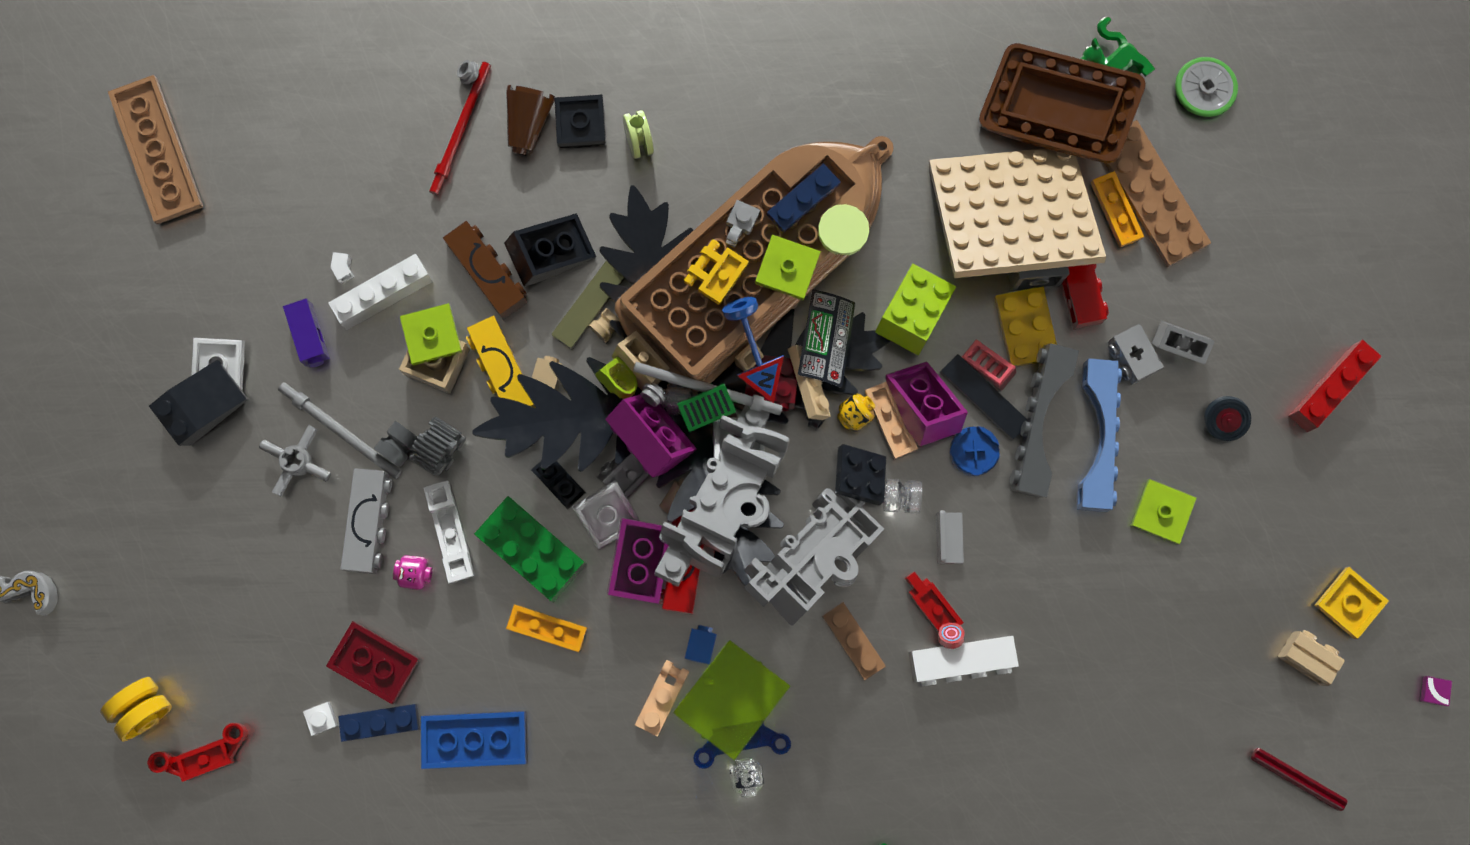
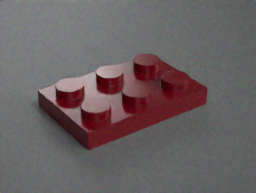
(372, 662)

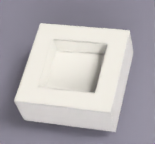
(320, 718)

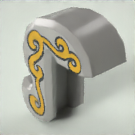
(30, 583)

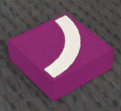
(1436, 691)

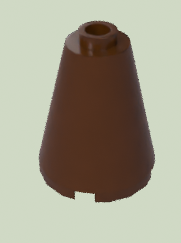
(525, 117)

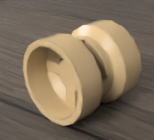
(602, 326)

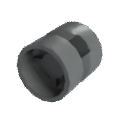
(396, 444)

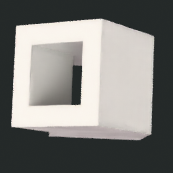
(341, 267)

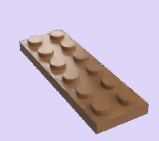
(155, 149)
(1157, 199)

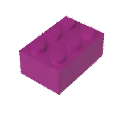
(635, 561)

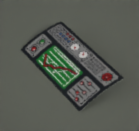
(826, 337)

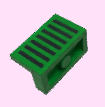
(706, 407)

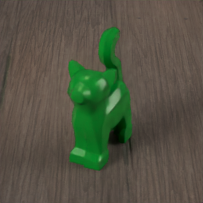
(1124, 57)

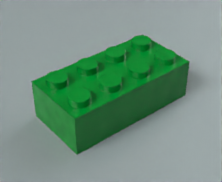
(530, 549)

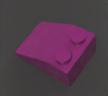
(926, 403)

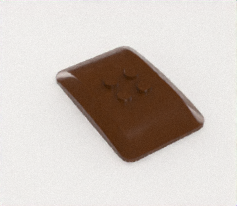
(1062, 103)

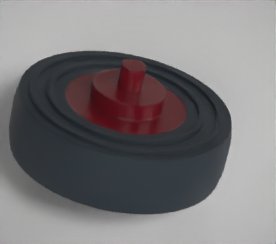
(1227, 418)

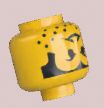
(856, 412)

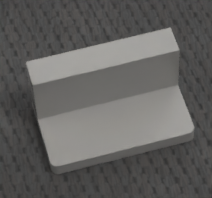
(949, 538)

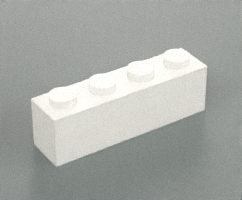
(380, 292)
(969, 658)

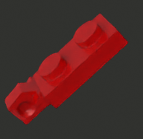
(931, 602)

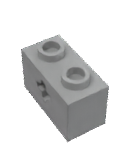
(1135, 341)
(1183, 342)

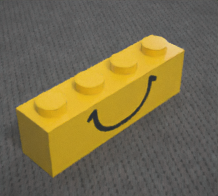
(497, 360)

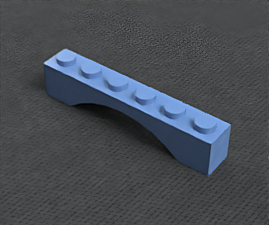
(1100, 384)

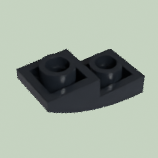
(559, 483)

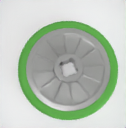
(1219, 79)

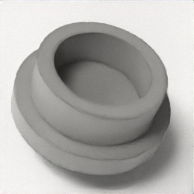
(468, 72)
(652, 394)

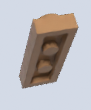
(853, 641)

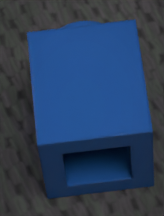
(701, 644)

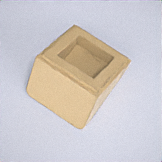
(745, 359)

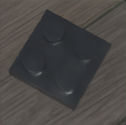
(580, 120)
(860, 474)

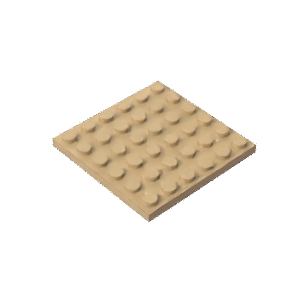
(1015, 212)

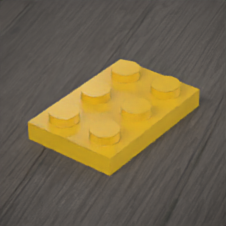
(1024, 324)

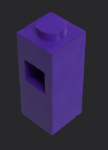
(306, 333)

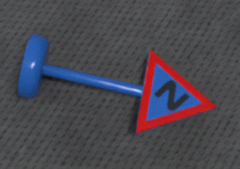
(766, 375)

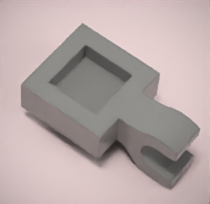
(741, 220)

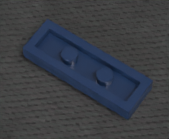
(803, 198)
(379, 722)

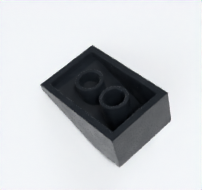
(549, 249)
(198, 403)

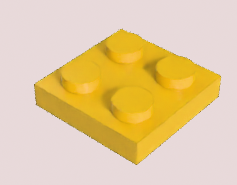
(1351, 603)

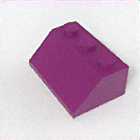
(650, 435)

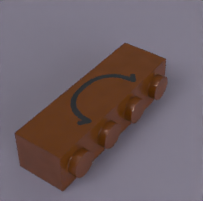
(485, 270)

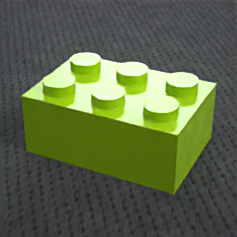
(915, 309)

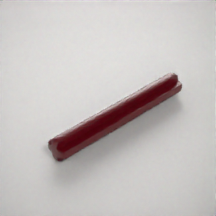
(1299, 779)

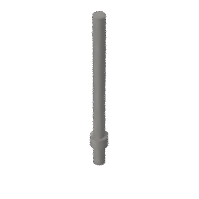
(302, 402)
(754, 402)

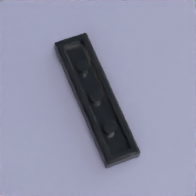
(984, 396)

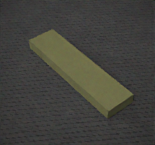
(586, 307)

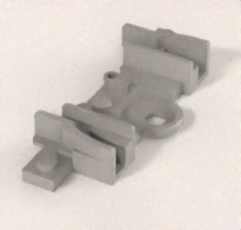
(720, 499)
(808, 559)

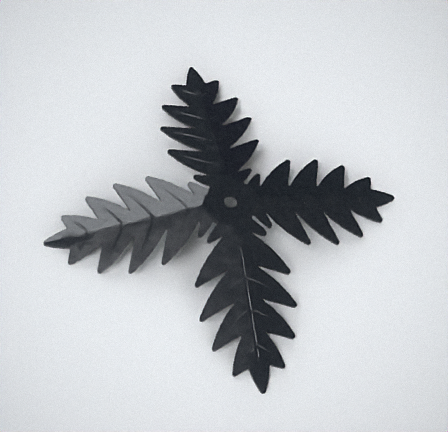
(563, 419)

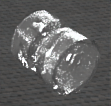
(902, 496)

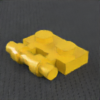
(722, 276)

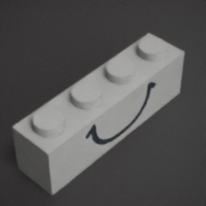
(365, 521)

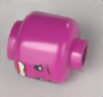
(412, 572)

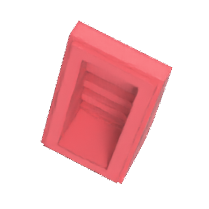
(1010, 370)

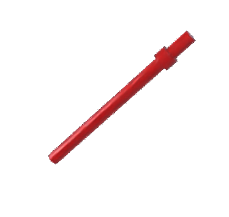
(442, 170)

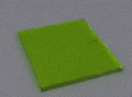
(731, 700)

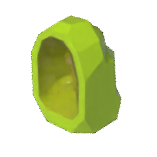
(618, 378)

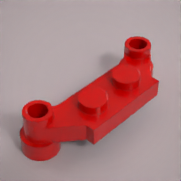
(203, 758)

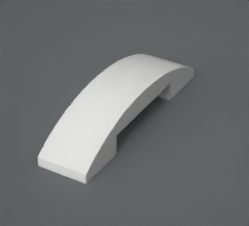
(449, 531)

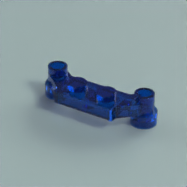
(762, 738)

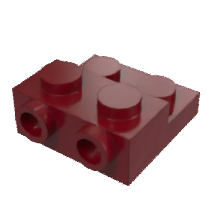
(786, 386)

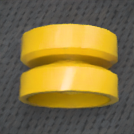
(135, 709)

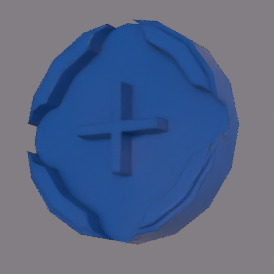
(974, 451)

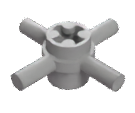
(286, 455)

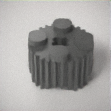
(436, 446)

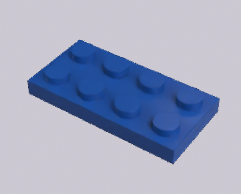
(473, 740)

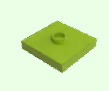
(787, 267)
(431, 334)
(1163, 512)

